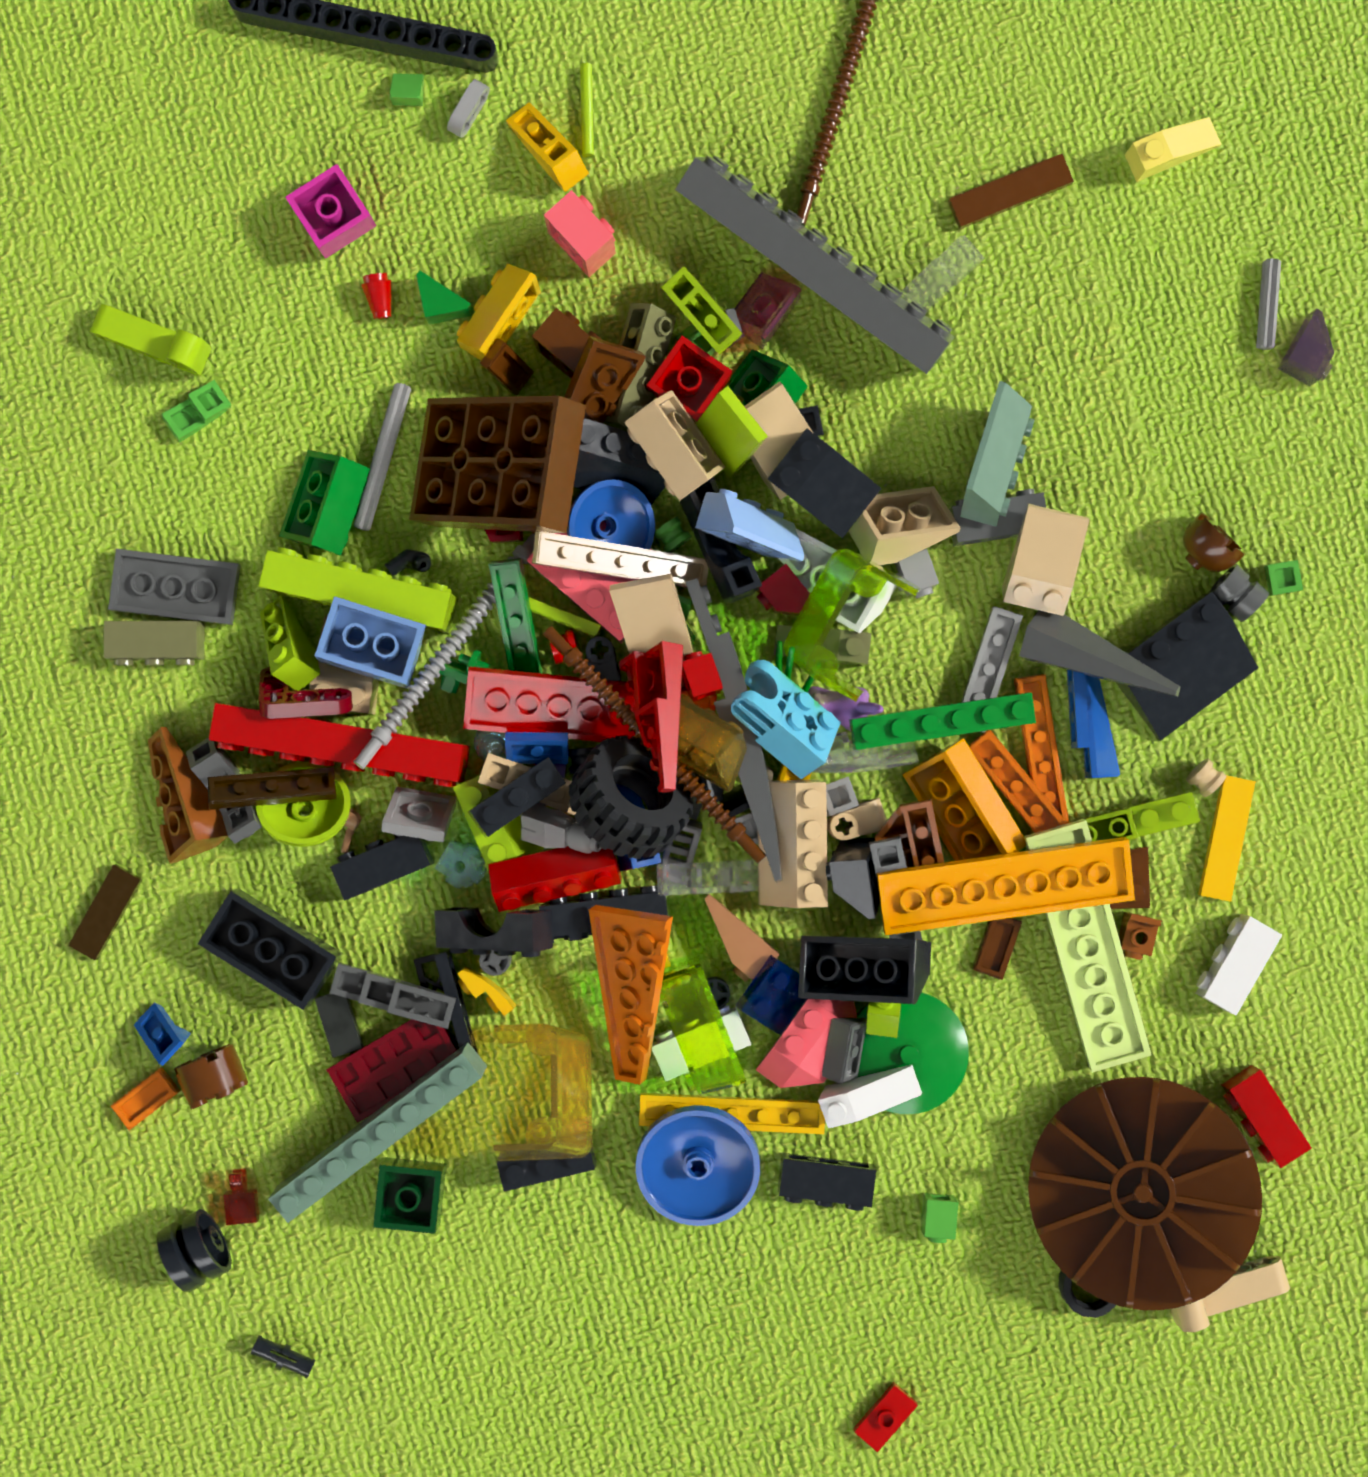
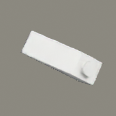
(868, 1095)

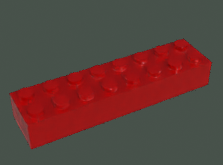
(334, 742)

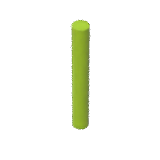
(586, 110)

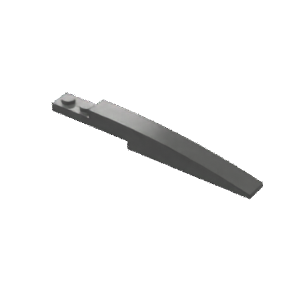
(753, 768)

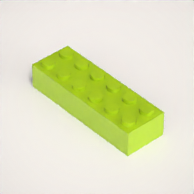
(320, 581)

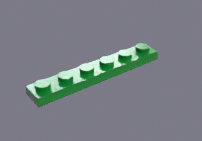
(942, 721)

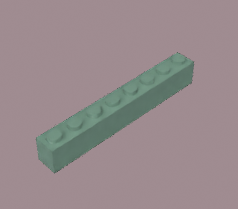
(378, 1132)

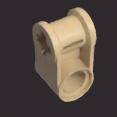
(862, 820)

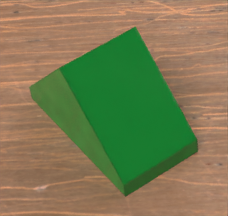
(440, 302)

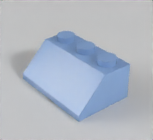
(749, 526)

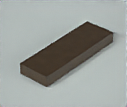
(105, 912)

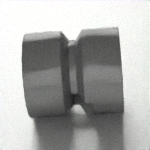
(1240, 594)

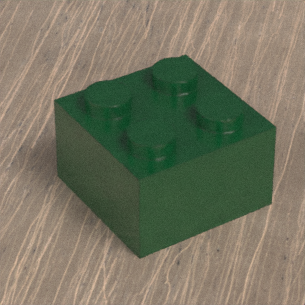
(409, 1195)

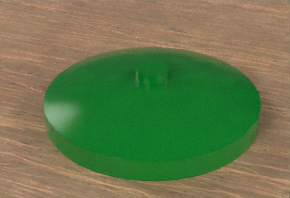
(930, 1041)

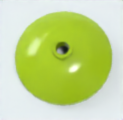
(322, 823)

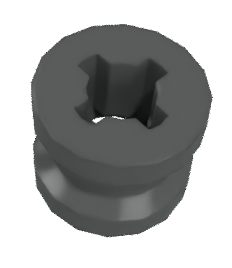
(490, 963)

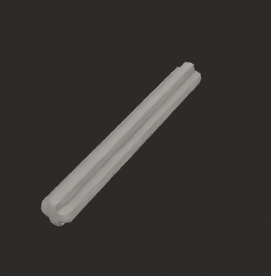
(382, 456)

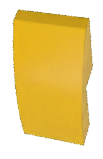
(477, 983)

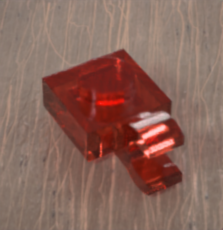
(240, 1203)

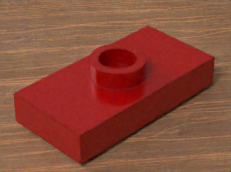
(885, 1417)

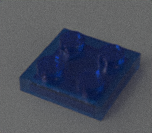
(772, 995)

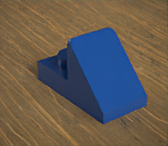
(160, 1033)

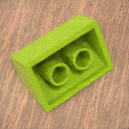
(503, 843)

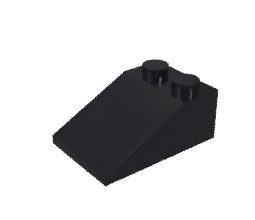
(824, 483)

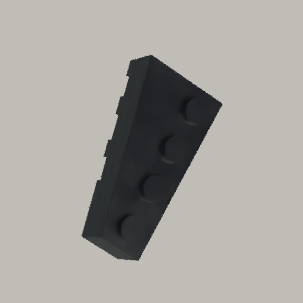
(572, 917)

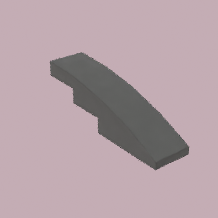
(393, 995)

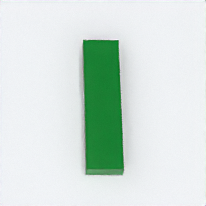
(515, 615)

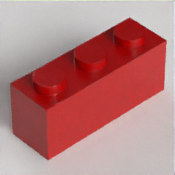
(1265, 1117)

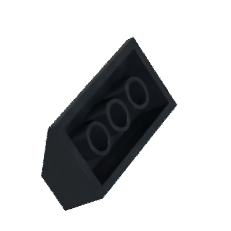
(613, 455)
(863, 969)

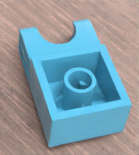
(785, 719)

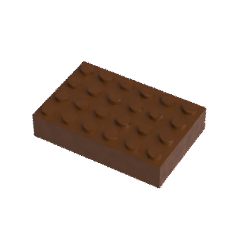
(498, 463)

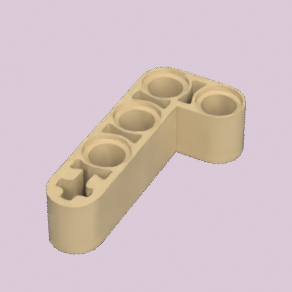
(1250, 1284)

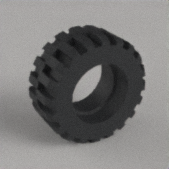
(614, 819)

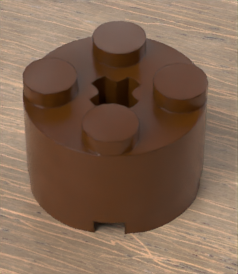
(211, 1076)

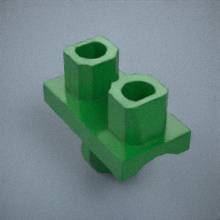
(458, 671)

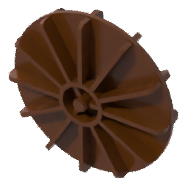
(1145, 1193)

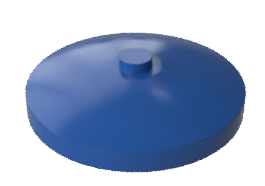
(698, 1165)

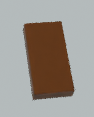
(507, 367)
(997, 947)

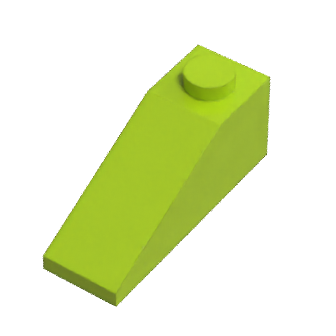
(702, 310)

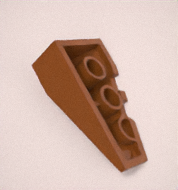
(189, 822)

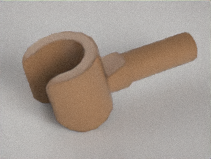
(352, 823)

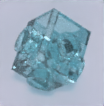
(451, 864)

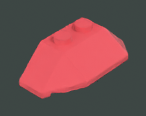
(801, 1048)

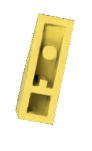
(1171, 147)

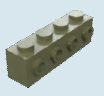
(647, 331)

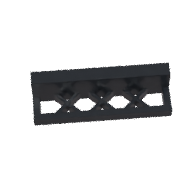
(451, 987)

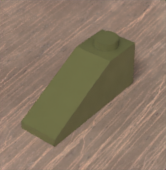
(847, 645)

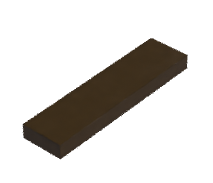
(271, 788)

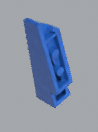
(1091, 725)

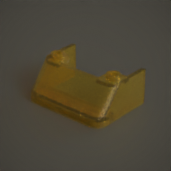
(570, 1127)

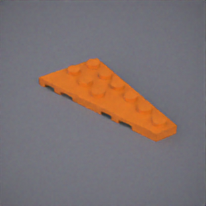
(631, 970)

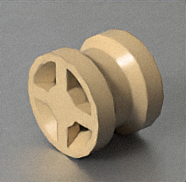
(1206, 777)

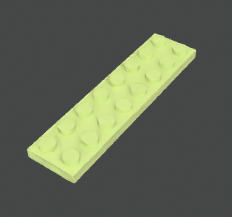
(1094, 970)

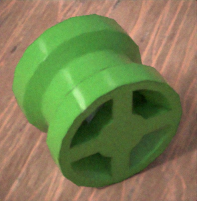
(672, 535)

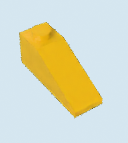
(548, 147)

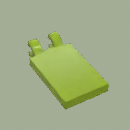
(730, 431)

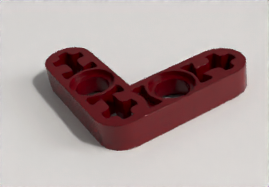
(279, 702)

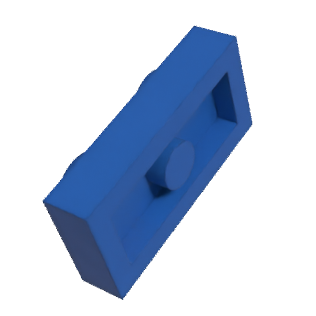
(536, 746)

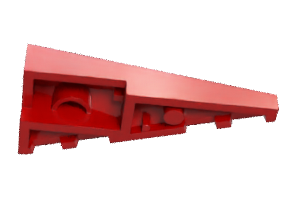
(657, 692)

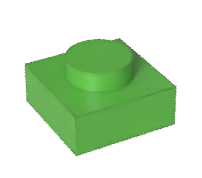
(1283, 578)

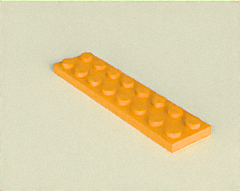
(1006, 886)

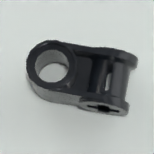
(606, 666)

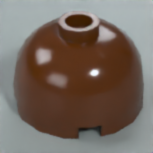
(1210, 546)

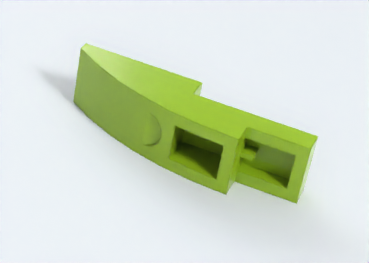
(1144, 818)

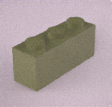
(154, 642)

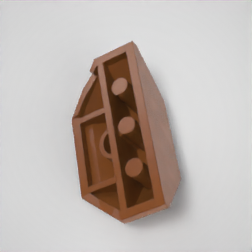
(918, 833)

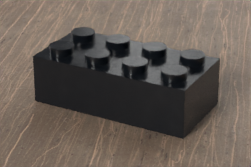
(270, 948)

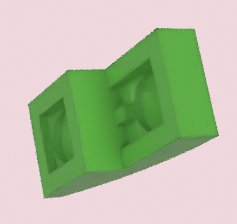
(197, 411)

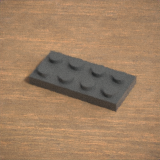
(174, 587)

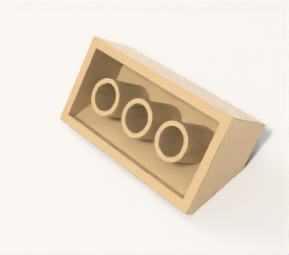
(802, 840)

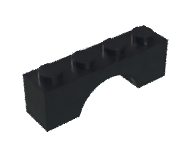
(729, 567)
(522, 931)

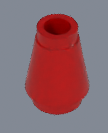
(378, 294)

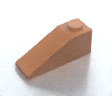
(742, 944)

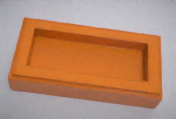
(145, 1098)

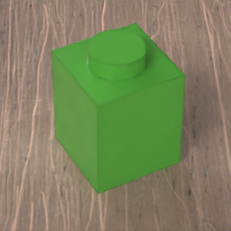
(939, 1217)

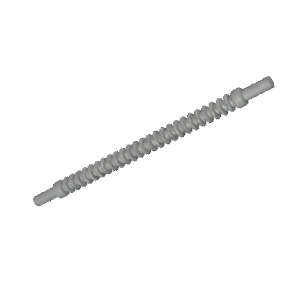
(382, 734)

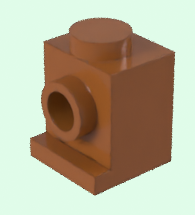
(1129, 928)

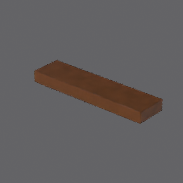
(1010, 191)

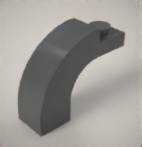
(210, 761)

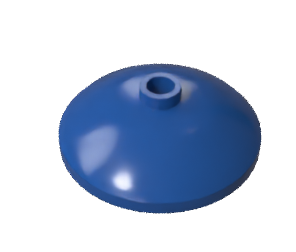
(623, 509)

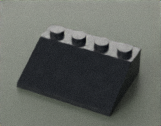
(1197, 652)

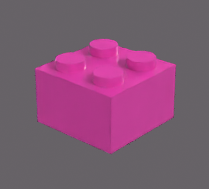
(331, 211)

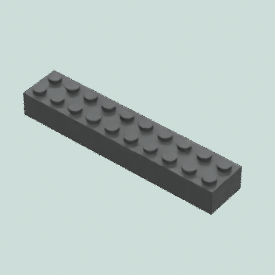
(815, 262)

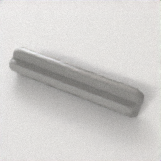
(1268, 304)

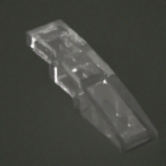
(846, 760)
(707, 877)

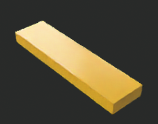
(1226, 838)

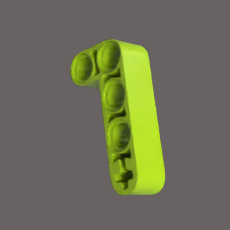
(151, 340)

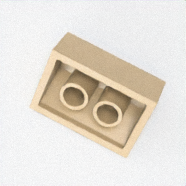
(674, 445)

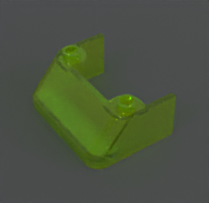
(843, 573)
(700, 1029)

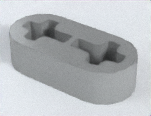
(468, 108)

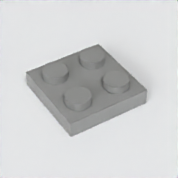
(419, 814)

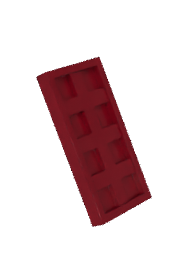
(390, 1065)

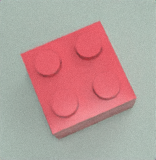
(580, 232)

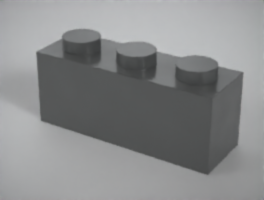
(1007, 527)

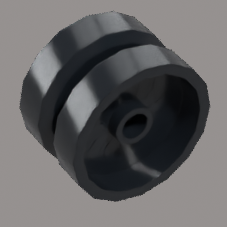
(194, 1250)

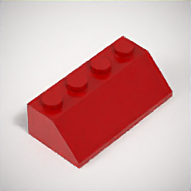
(551, 876)

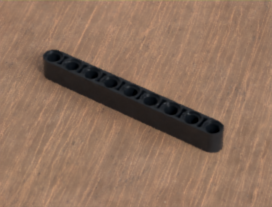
(376, 37)

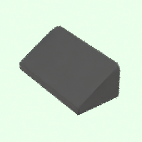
(844, 1049)

